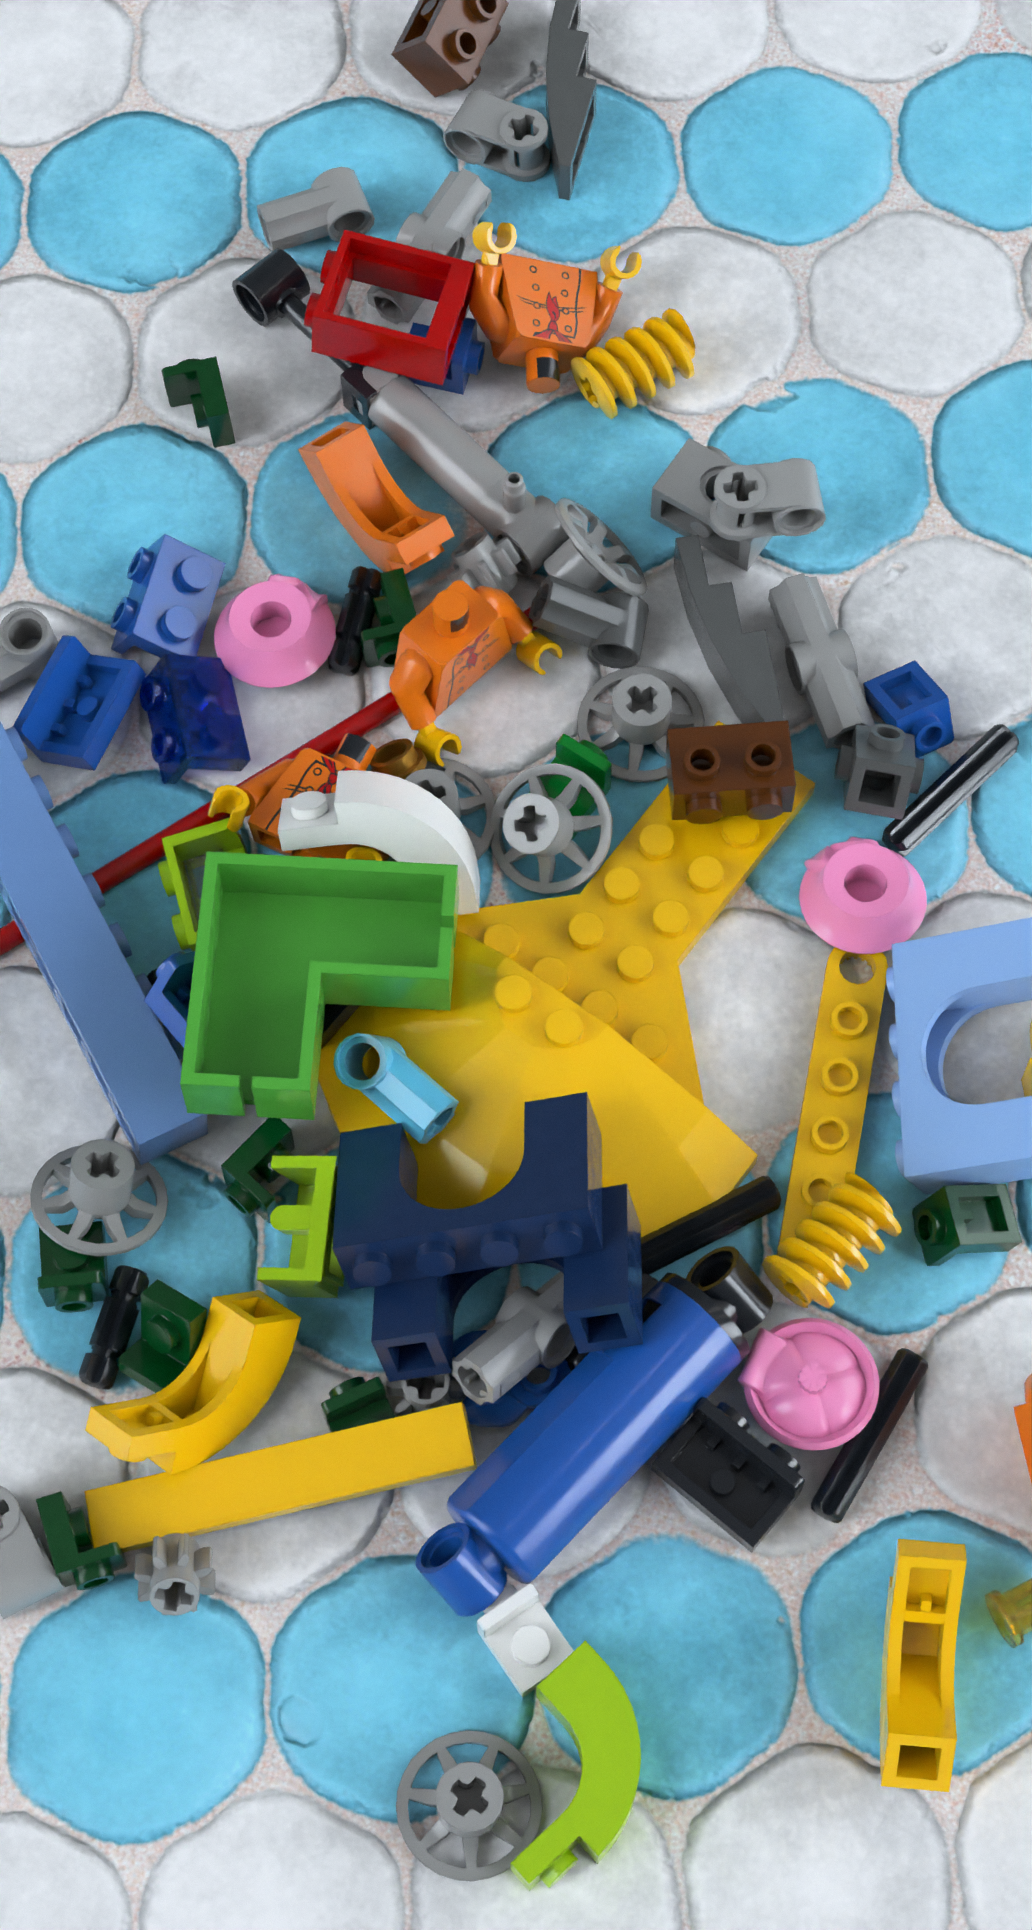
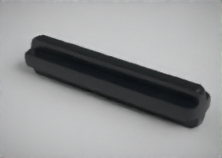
(951, 790)
(709, 1224)
(862, 1451)

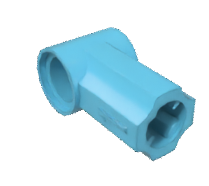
(397, 1087)

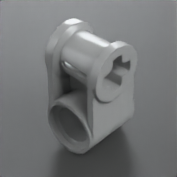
(494, 132)
(772, 497)
(24, 1563)

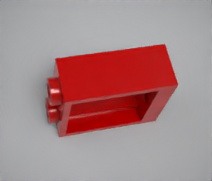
(400, 270)

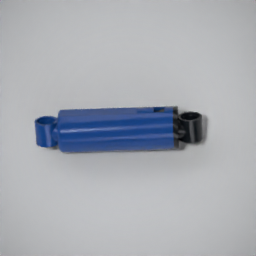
(594, 1433)

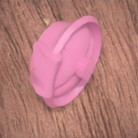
(275, 632)
(862, 896)
(810, 1383)

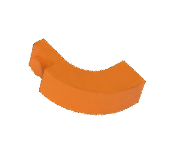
(370, 502)

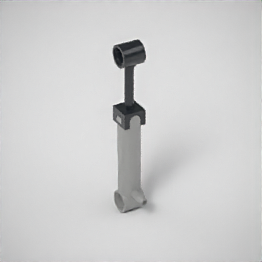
(416, 425)

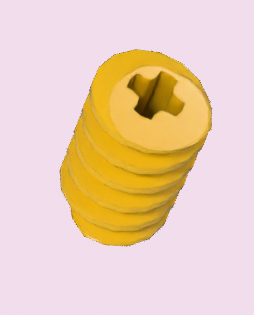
(636, 362)
(831, 1242)

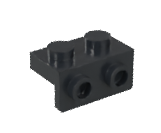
(730, 1473)

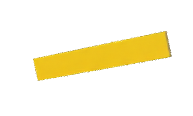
(283, 1478)

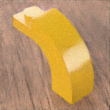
(216, 1394)
(919, 1665)

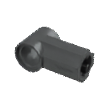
(606, 623)

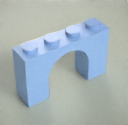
(935, 991)

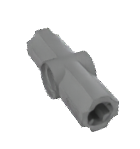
(438, 229)
(820, 659)
(525, 1334)

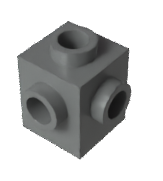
(879, 770)

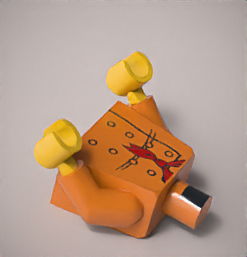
(540, 309)
(453, 648)
(307, 772)

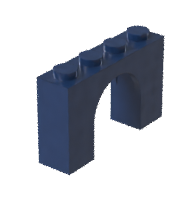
(541, 1214)
(599, 1300)

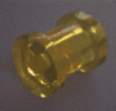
(1012, 1612)

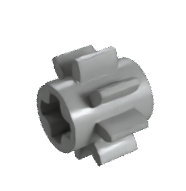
(486, 562)
(409, 1388)
(175, 1574)

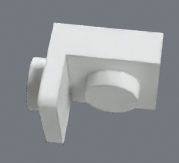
(523, 1637)

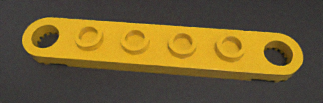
(834, 1086)

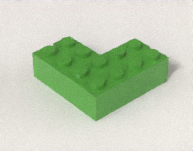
(283, 943)

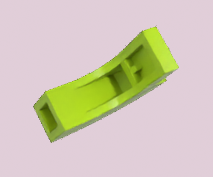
(602, 1724)

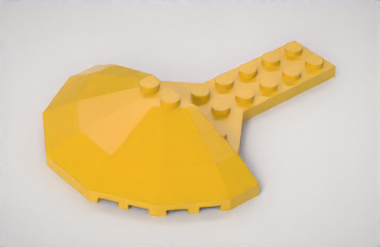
(577, 1003)

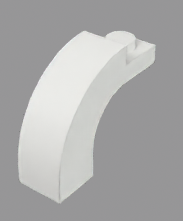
(387, 816)

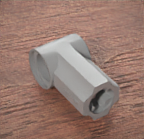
(323, 210)
(19, 663)

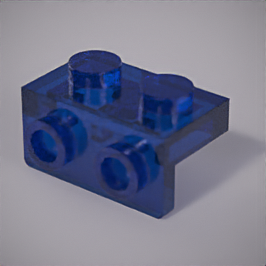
(193, 716)

